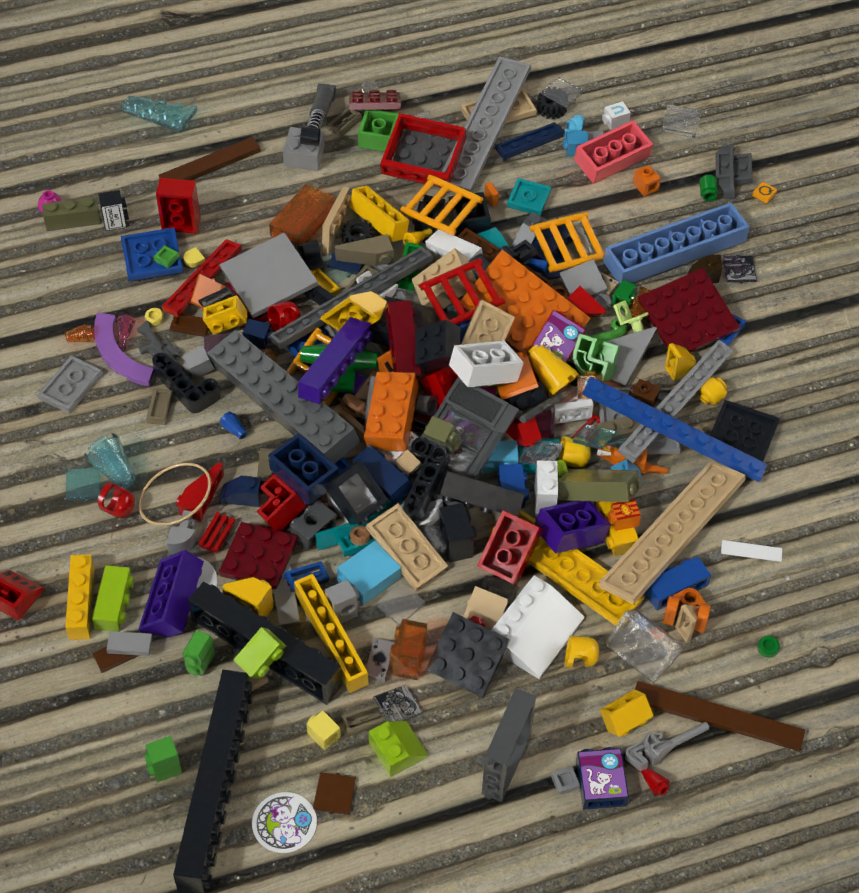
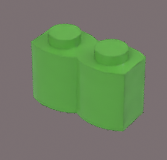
(198, 653)

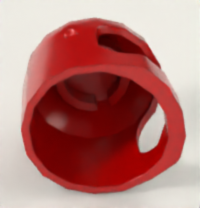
(282, 314)
(121, 503)

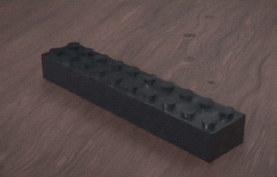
(213, 783)

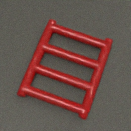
(460, 272)

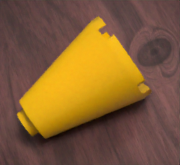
(551, 369)

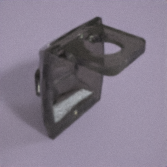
(501, 587)

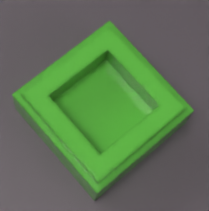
(166, 256)

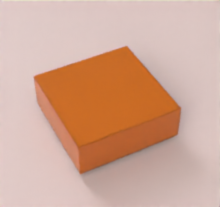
(491, 194)

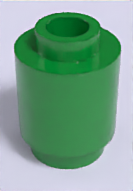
(708, 187)

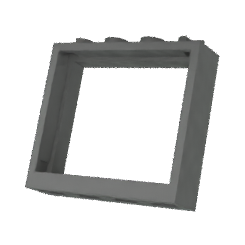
(508, 745)

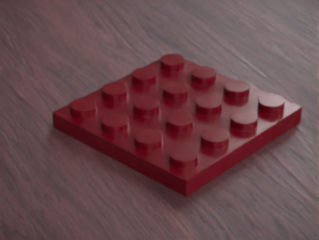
(689, 312)

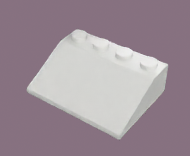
(537, 626)

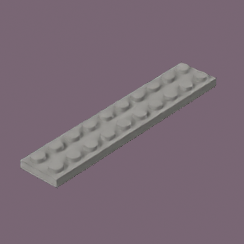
(488, 119)

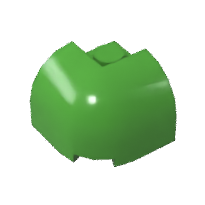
(596, 356)

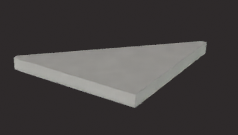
(629, 356)

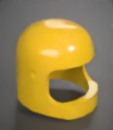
(574, 454)
(583, 648)

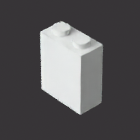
(545, 485)

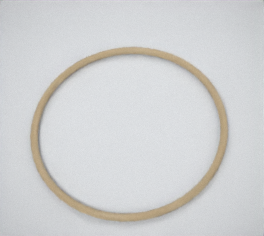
(187, 516)

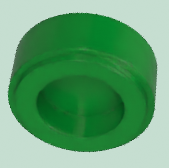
(768, 646)

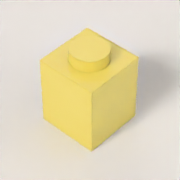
(323, 730)

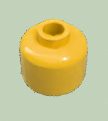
(713, 391)

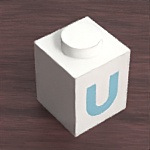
(616, 115)

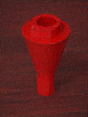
(657, 783)

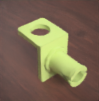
(635, 322)

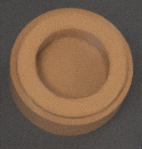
(360, 535)

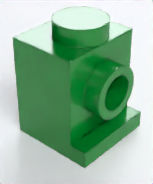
(626, 292)

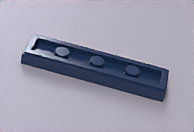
(529, 141)

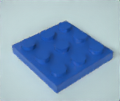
(141, 248)

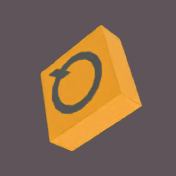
(764, 192)

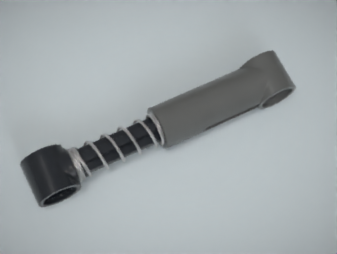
(324, 97)

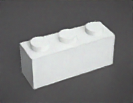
(442, 243)

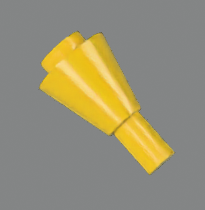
(416, 237)

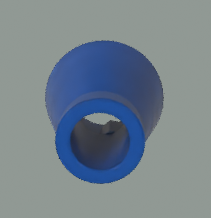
(232, 424)

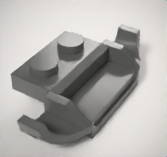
(732, 169)

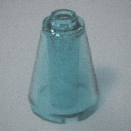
(111, 460)

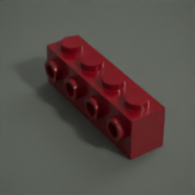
(402, 336)

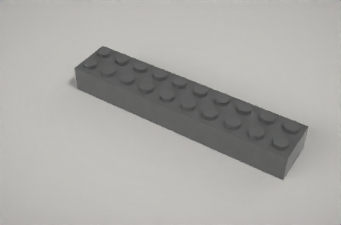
(278, 396)

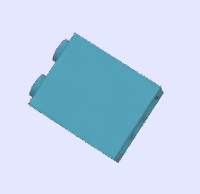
(370, 572)

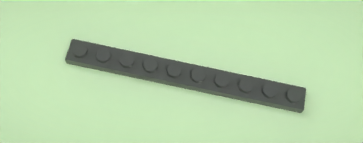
(374, 283)

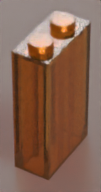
(302, 215)

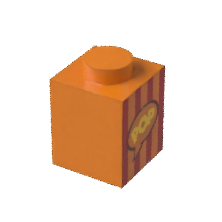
(624, 515)

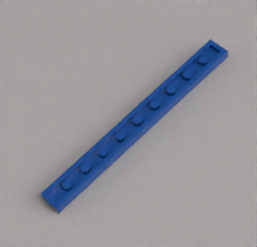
(674, 429)

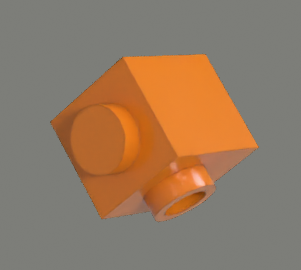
(646, 180)

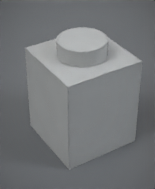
(197, 362)

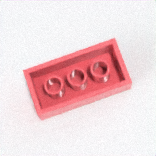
(613, 151)

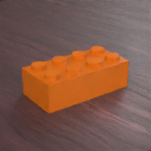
(391, 411)

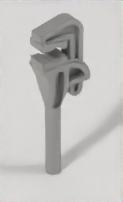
(656, 748)

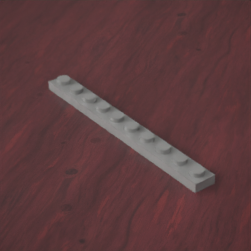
(678, 398)

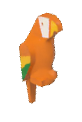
(612, 455)

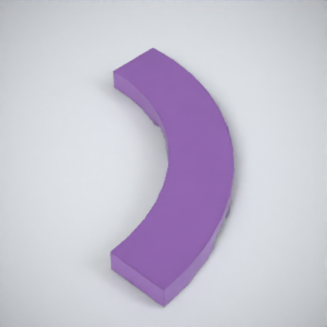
(114, 356)

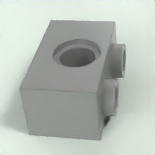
(343, 600)

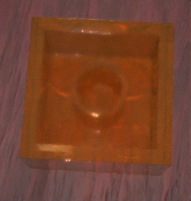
(408, 649)

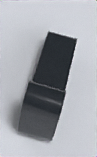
(192, 396)
(422, 480)

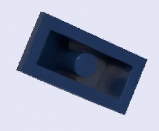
(242, 491)

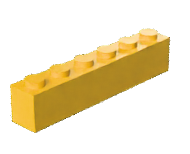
(331, 632)

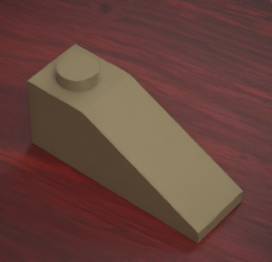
(369, 251)

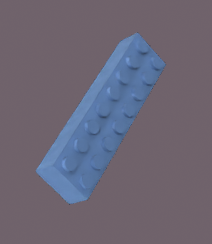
(676, 244)

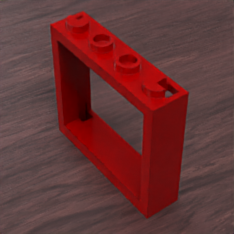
(427, 126)

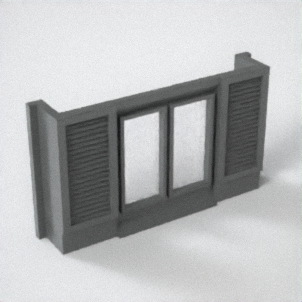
(481, 423)

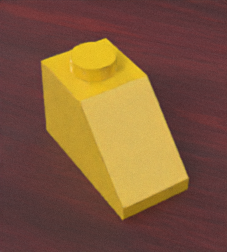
(678, 361)

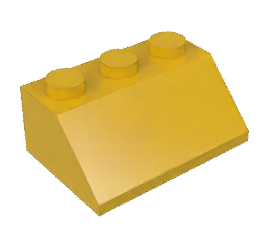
(361, 306)

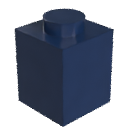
(257, 333)

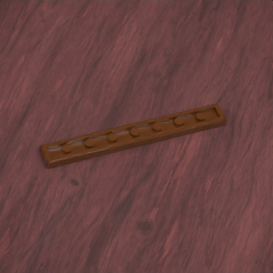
(722, 717)

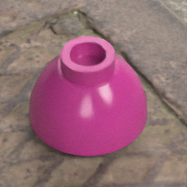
(48, 197)

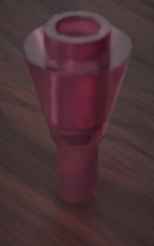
(125, 326)

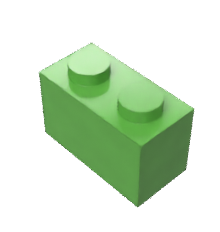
(162, 759)

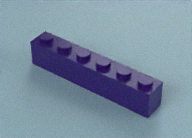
(334, 360)

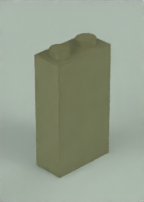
(599, 485)

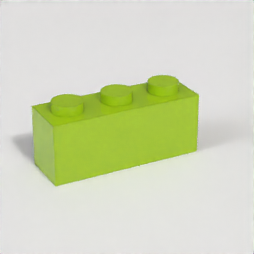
(113, 598)

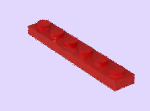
(210, 268)

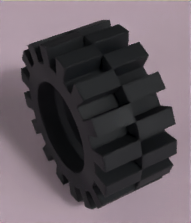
(548, 109)
(356, 227)

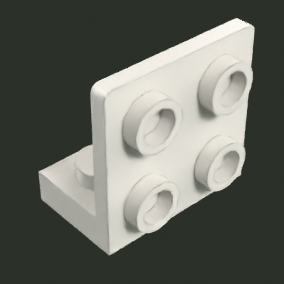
(572, 408)

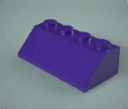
(169, 595)

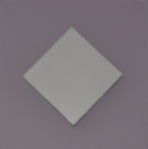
(586, 276)

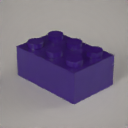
(572, 525)

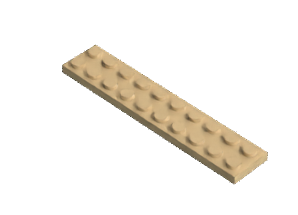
(671, 532)

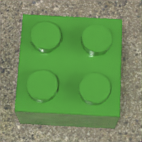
(376, 129)

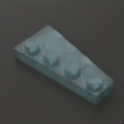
(166, 115)

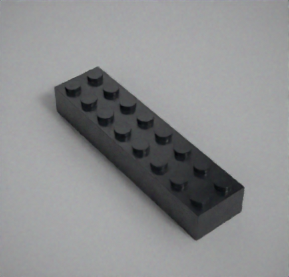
(238, 624)

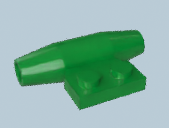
(346, 383)

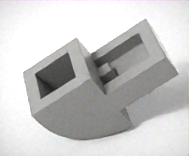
(182, 537)

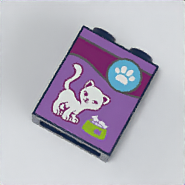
(602, 778)

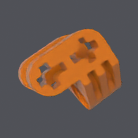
(676, 601)

